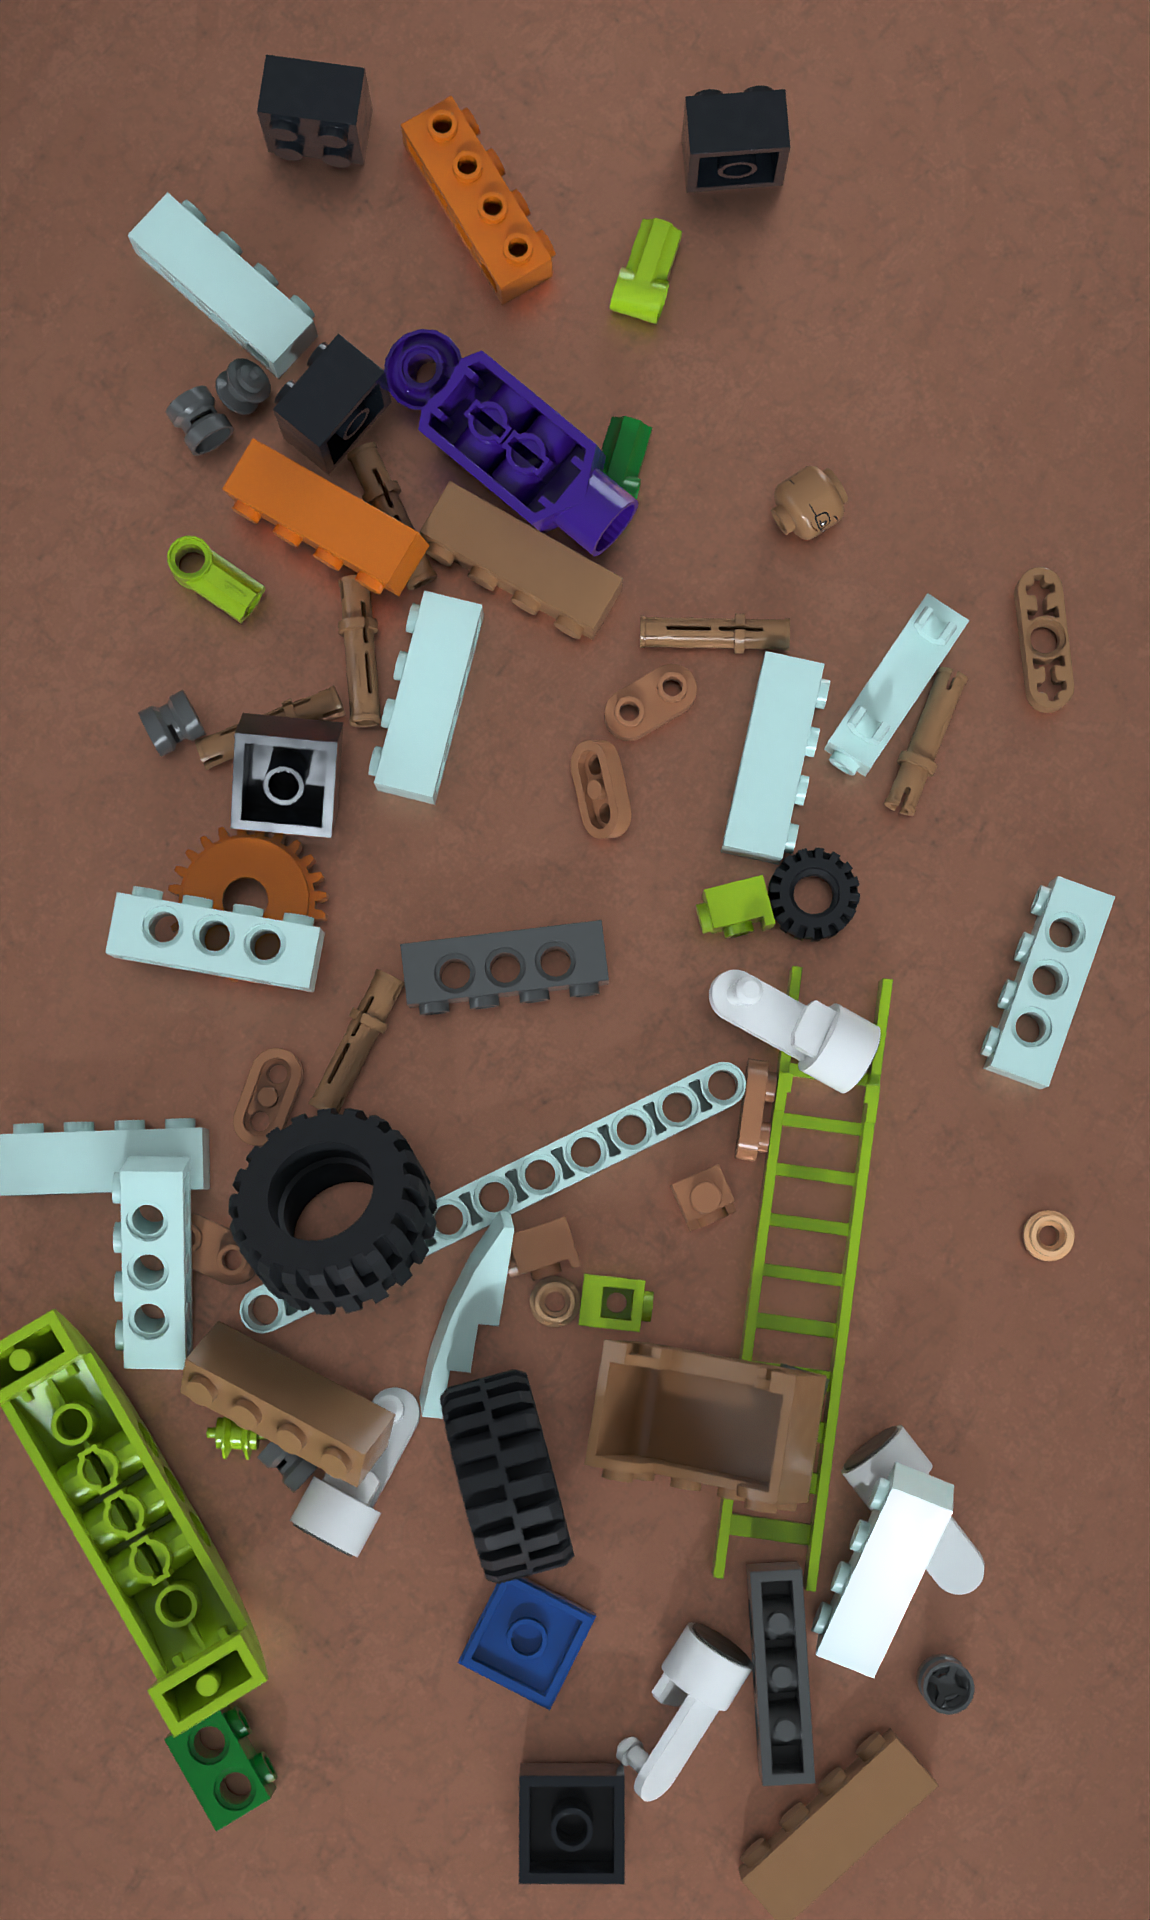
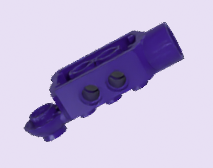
(510, 440)

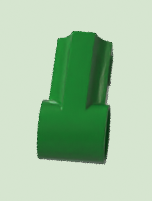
(625, 451)

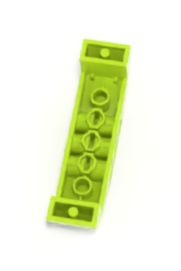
(130, 1521)

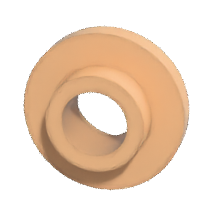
(1064, 1235)
(548, 1317)

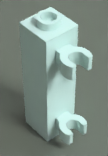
(895, 686)

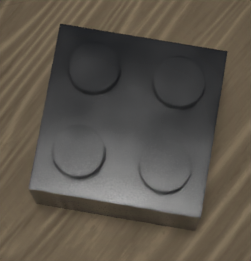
(315, 110)
(735, 139)
(332, 403)
(286, 775)
(571, 1823)

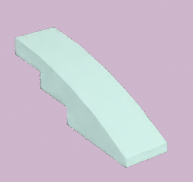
(473, 1301)

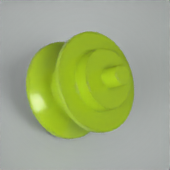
(231, 1436)

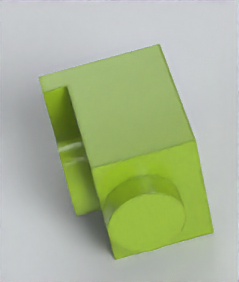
(736, 908)
(594, 1303)

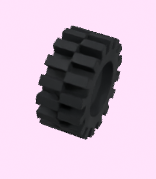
(835, 873)

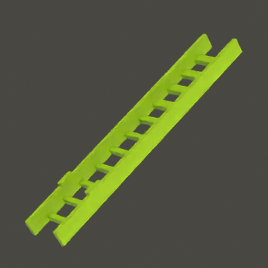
(770, 1528)

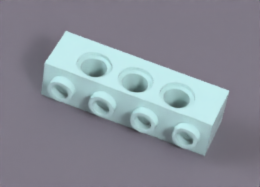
(1086, 915)
(134, 939)
(167, 1186)

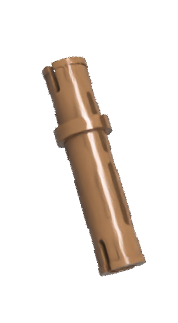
(384, 495)
(715, 633)
(361, 670)
(321, 706)
(918, 760)
(358, 1040)

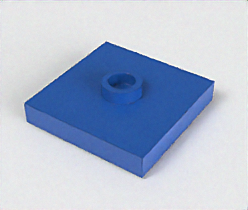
(527, 1639)

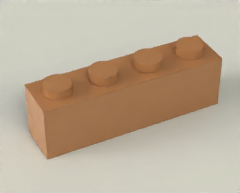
(520, 561)
(287, 1403)
(836, 1826)

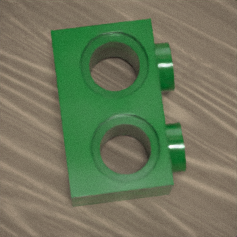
(208, 1768)

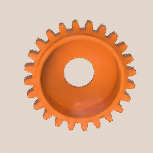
(255, 857)

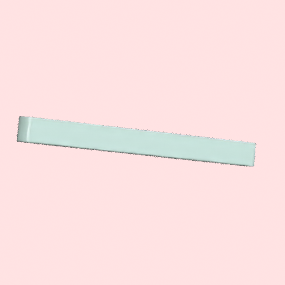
(567, 1172)

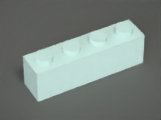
(223, 284)
(428, 697)
(773, 758)
(87, 1159)
(884, 1568)

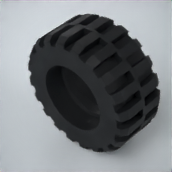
(302, 1164)
(506, 1476)

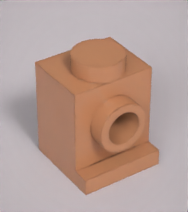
(704, 1198)
(541, 1250)

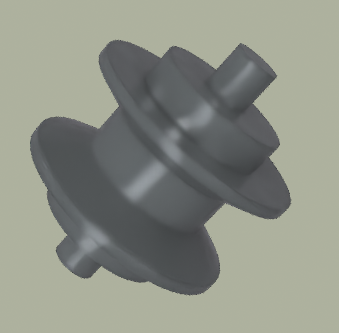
(242, 386)

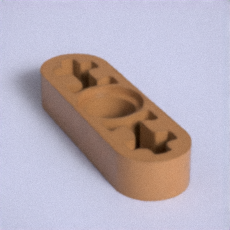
(1027, 605)

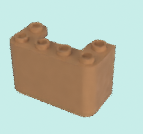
(706, 1423)

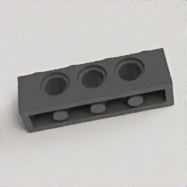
(426, 960)
(780, 1673)

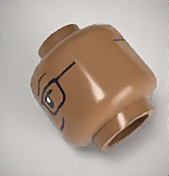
(809, 502)

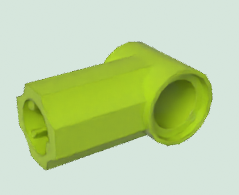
(644, 282)
(217, 579)

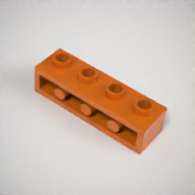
(478, 200)
(326, 518)

